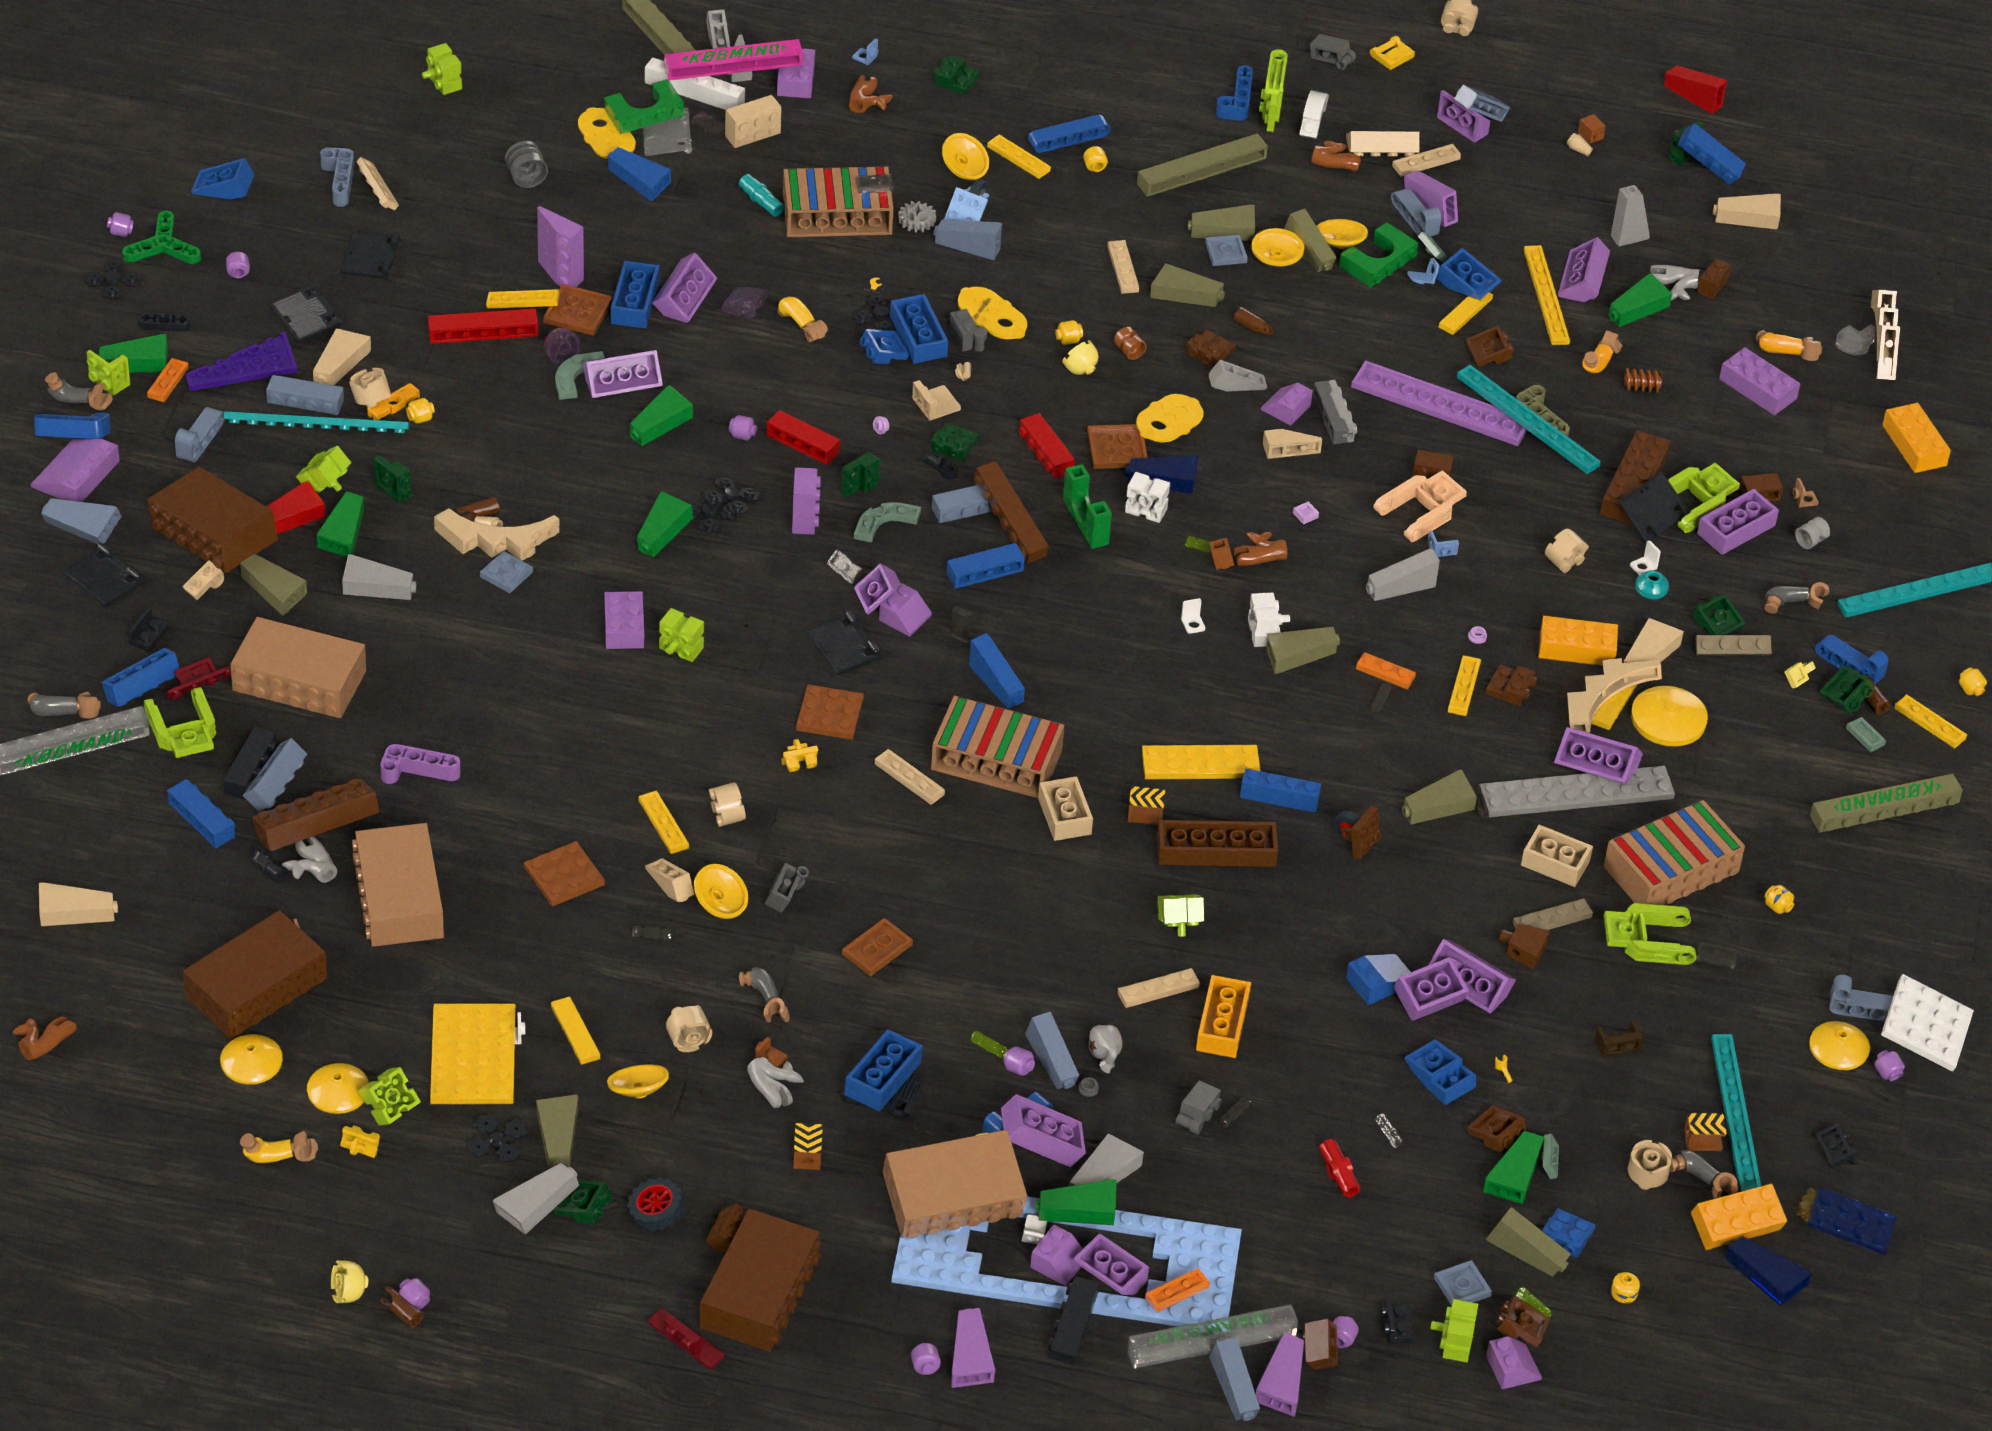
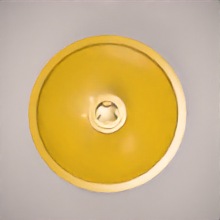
(1669, 716)

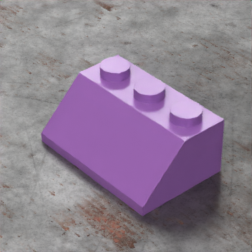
(1462, 119)
(1113, 1265)

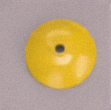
(965, 156)
(1343, 232)
(1277, 247)
(721, 891)
(1839, 1045)
(251, 1059)
(638, 1080)
(336, 1088)

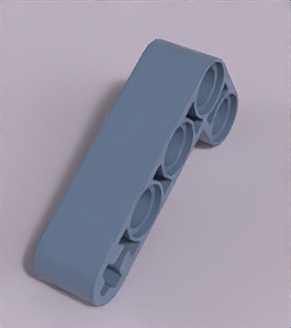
(342, 162)
(1416, 214)
(192, 443)
(1857, 1003)

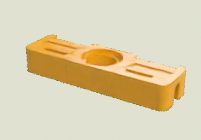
(402, 396)

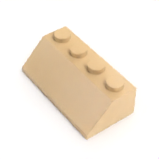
(1383, 142)

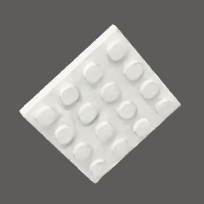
(1927, 1022)

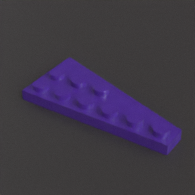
(248, 364)

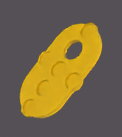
(605, 138)
(972, 300)
(1176, 412)

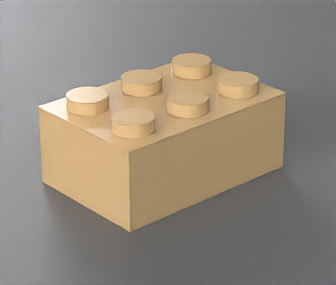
(753, 121)
(1065, 808)
(1556, 855)

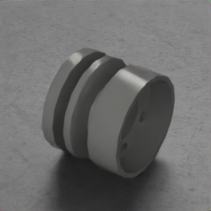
(526, 164)

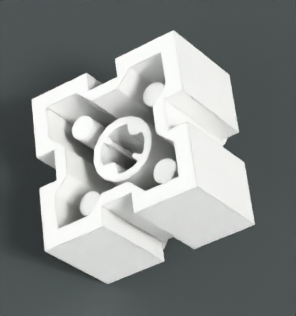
(1147, 497)
(1264, 617)

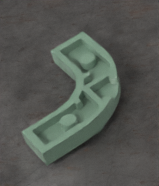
(569, 370)
(887, 512)

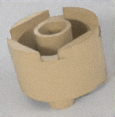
(1459, 17)
(369, 387)
(1566, 550)
(727, 804)
(688, 1028)
(1649, 1164)

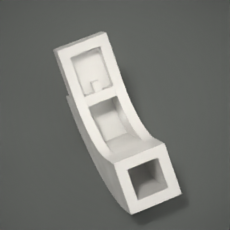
(1313, 112)

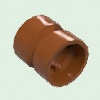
(1130, 343)

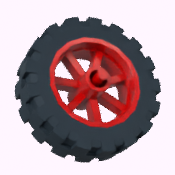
(649, 1194)

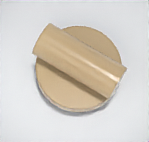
(963, 371)

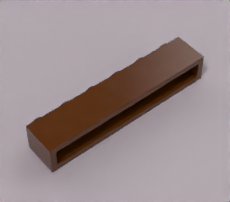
(1010, 511)

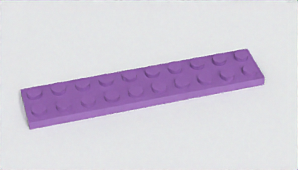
(1438, 402)

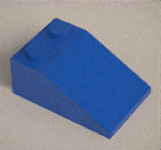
(224, 180)
(1467, 275)
(1375, 975)

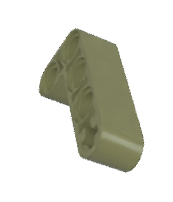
(1534, 399)

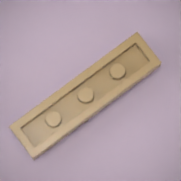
(1426, 160)
(379, 186)
(1123, 266)
(909, 776)
(1158, 988)

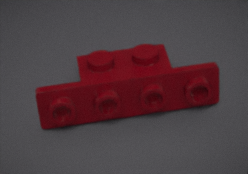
(195, 676)
(686, 1338)

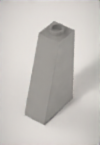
(1630, 217)
(1405, 576)
(375, 579)
(1109, 1161)
(537, 1197)

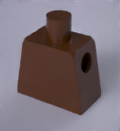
(1525, 944)

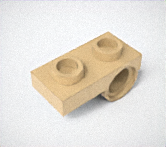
(203, 579)

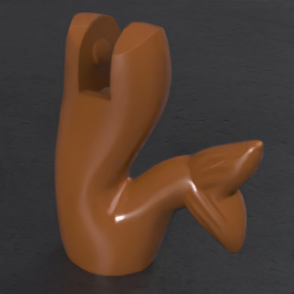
(860, 98)
(1329, 158)
(1263, 552)
(35, 1047)

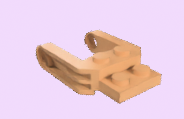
(1434, 493)

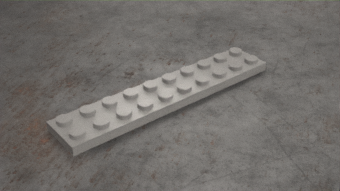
(1575, 792)

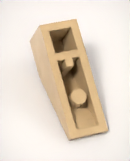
(1289, 443)
(671, 879)

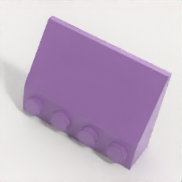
(560, 248)
(78, 469)

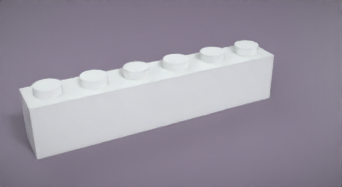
(703, 89)

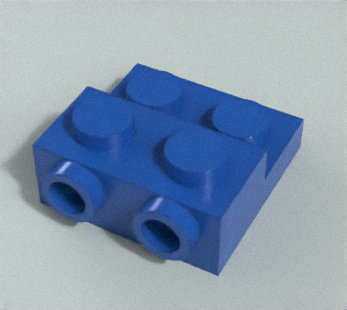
(883, 346)
(1569, 1231)

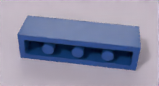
(1711, 153)
(985, 565)
(140, 677)
(1280, 790)
(201, 813)

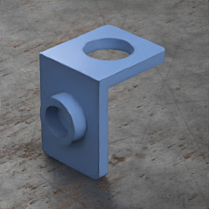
(872, 52)
(1427, 277)
(1443, 548)

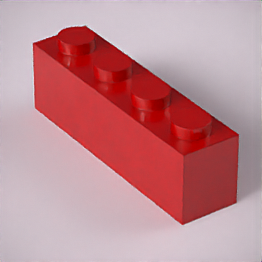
(803, 437)
(1045, 445)

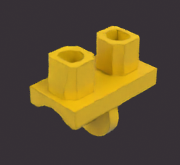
(798, 753)
(360, 1142)

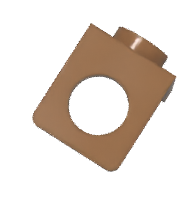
(1799, 493)

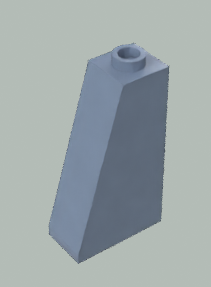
(970, 236)
(82, 519)
(1051, 1050)
(1234, 1379)

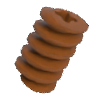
(1642, 380)

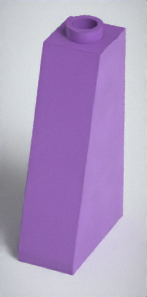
(1434, 194)
(972, 1352)
(1282, 1377)

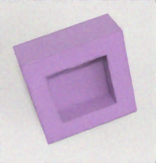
(1305, 512)

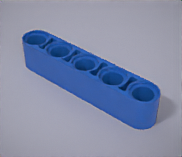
(1069, 133)

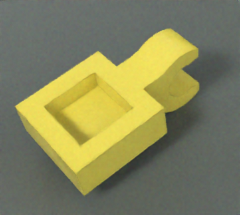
(1798, 673)

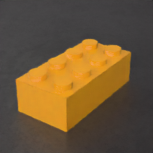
(1916, 437)
(1577, 640)
(1223, 1016)
(1738, 1215)

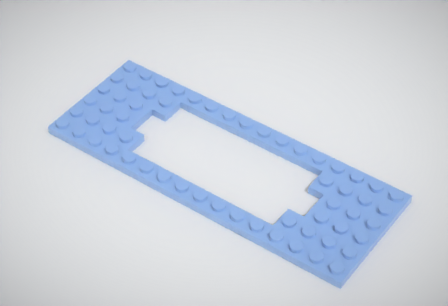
(944, 1264)

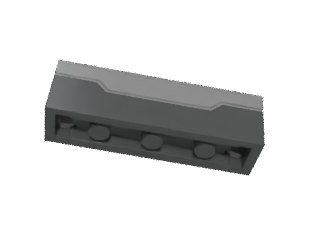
(1334, 411)

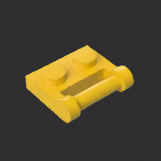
(1394, 57)

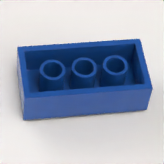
(635, 294)
(918, 328)
(883, 1070)

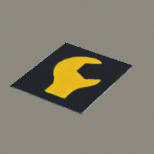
(874, 283)

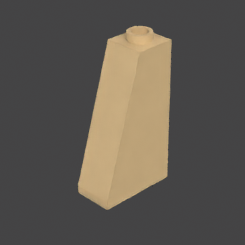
(1752, 210)
(340, 356)
(1655, 642)
(74, 905)

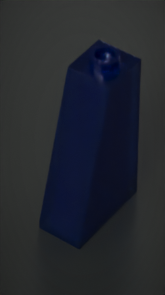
(1175, 469)
(1768, 1270)

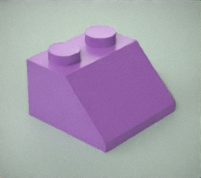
(1289, 403)
(876, 587)
(904, 610)
(1055, 1255)
(1511, 1362)

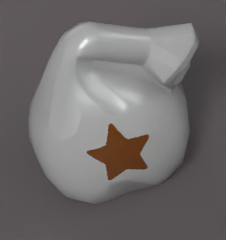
(1105, 1044)

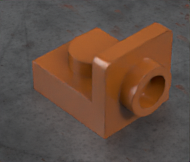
(772, 1054)

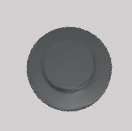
(1088, 1087)

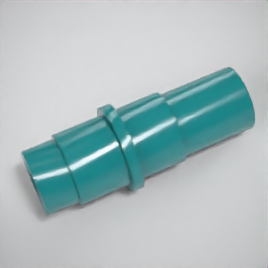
(761, 195)

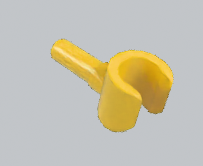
(1502, 1066)

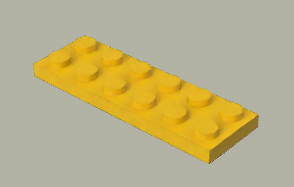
(1199, 761)

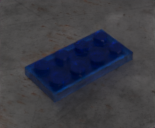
(1851, 1220)

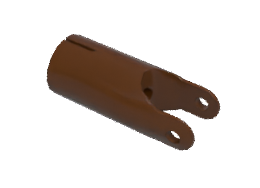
(1252, 321)
(481, 508)
(1878, 700)
(402, 1308)

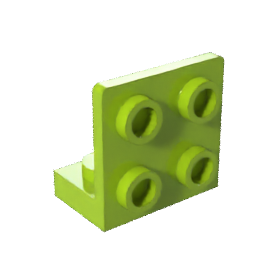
(112, 375)

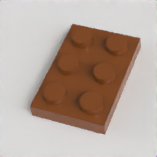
(877, 947)

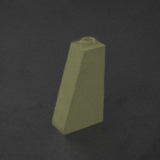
(1224, 222)
(1316, 248)
(1186, 287)
(273, 583)
(1300, 647)
(1441, 799)
(557, 1126)
(1528, 1243)

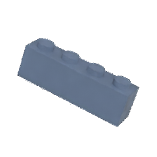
(1482, 103)
(305, 394)
(959, 504)
(275, 774)

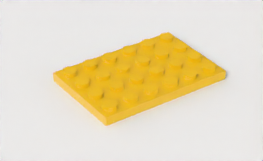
(473, 1054)

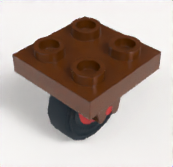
(1359, 830)

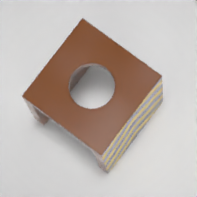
(1146, 805)
(1704, 1131)
(807, 1146)

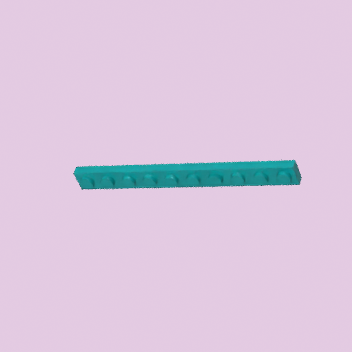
(1528, 419)
(324, 422)
(1915, 590)
(1735, 1112)

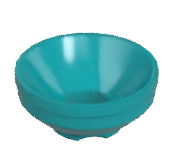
(1649, 588)

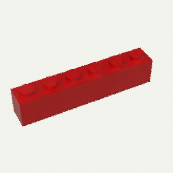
(483, 326)

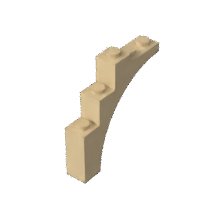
(491, 539)
(1600, 688)

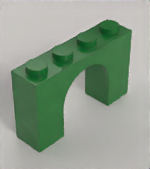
(628, 118)
(1373, 270)
(1093, 518)

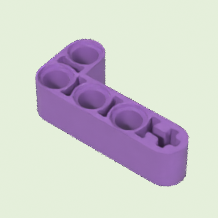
(419, 762)

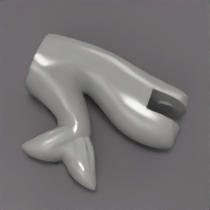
(1683, 276)
(315, 861)
(763, 1075)

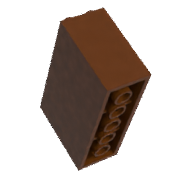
(212, 519)
(255, 974)
(760, 1280)

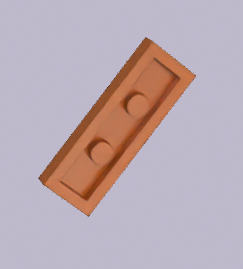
(167, 380)
(1385, 670)
(1177, 1290)

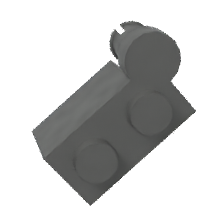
(1332, 50)
(966, 331)
(784, 886)
(1199, 1107)

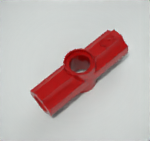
(1339, 1168)

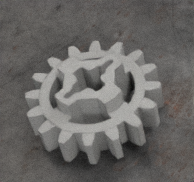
(917, 216)

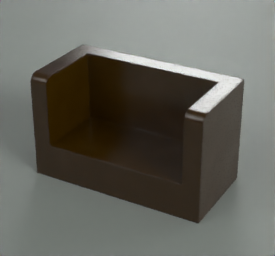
(1619, 1042)

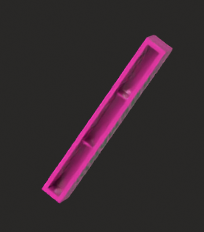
(733, 59)

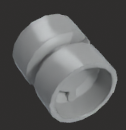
(1812, 532)

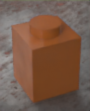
(1591, 129)
(1221, 553)

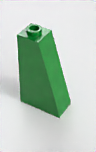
(1640, 301)
(143, 354)
(660, 416)
(663, 523)
(342, 526)
(1515, 1170)
(1079, 1203)

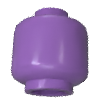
(120, 224)
(237, 264)
(742, 427)
(1019, 1061)
(1889, 1065)
(415, 1292)
(1346, 1331)
(925, 1358)

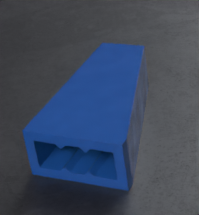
(639, 173)
(995, 671)

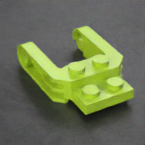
(1274, 89)
(1708, 486)
(186, 737)
(1629, 931)

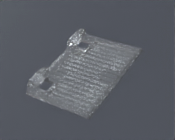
(665, 136)

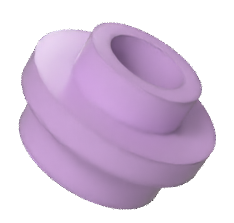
(881, 425)
(1477, 635)

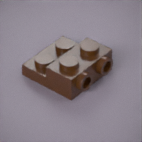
(1490, 346)
(1209, 348)
(1512, 684)
(1497, 1128)
(1522, 1320)

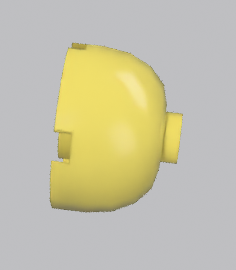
(1082, 359)
(348, 1281)

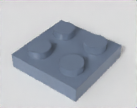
(1226, 250)
(506, 572)
(1463, 1283)

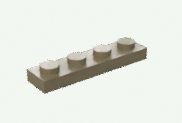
(1733, 644)
(1556, 916)

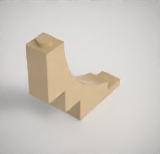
(1888, 332)

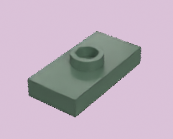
(1432, 247)
(1866, 734)
(1550, 1156)

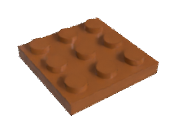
(578, 310)
(1115, 445)
(830, 712)
(564, 873)

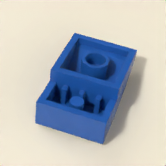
(1441, 1071)

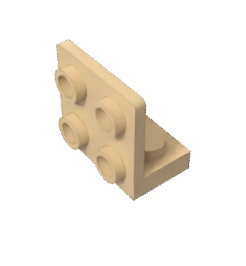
(934, 402)

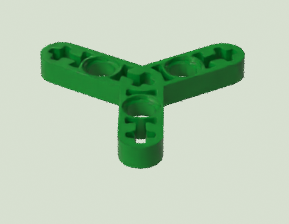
(162, 242)

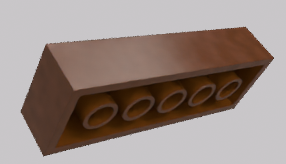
(1640, 463)
(315, 814)
(1217, 843)

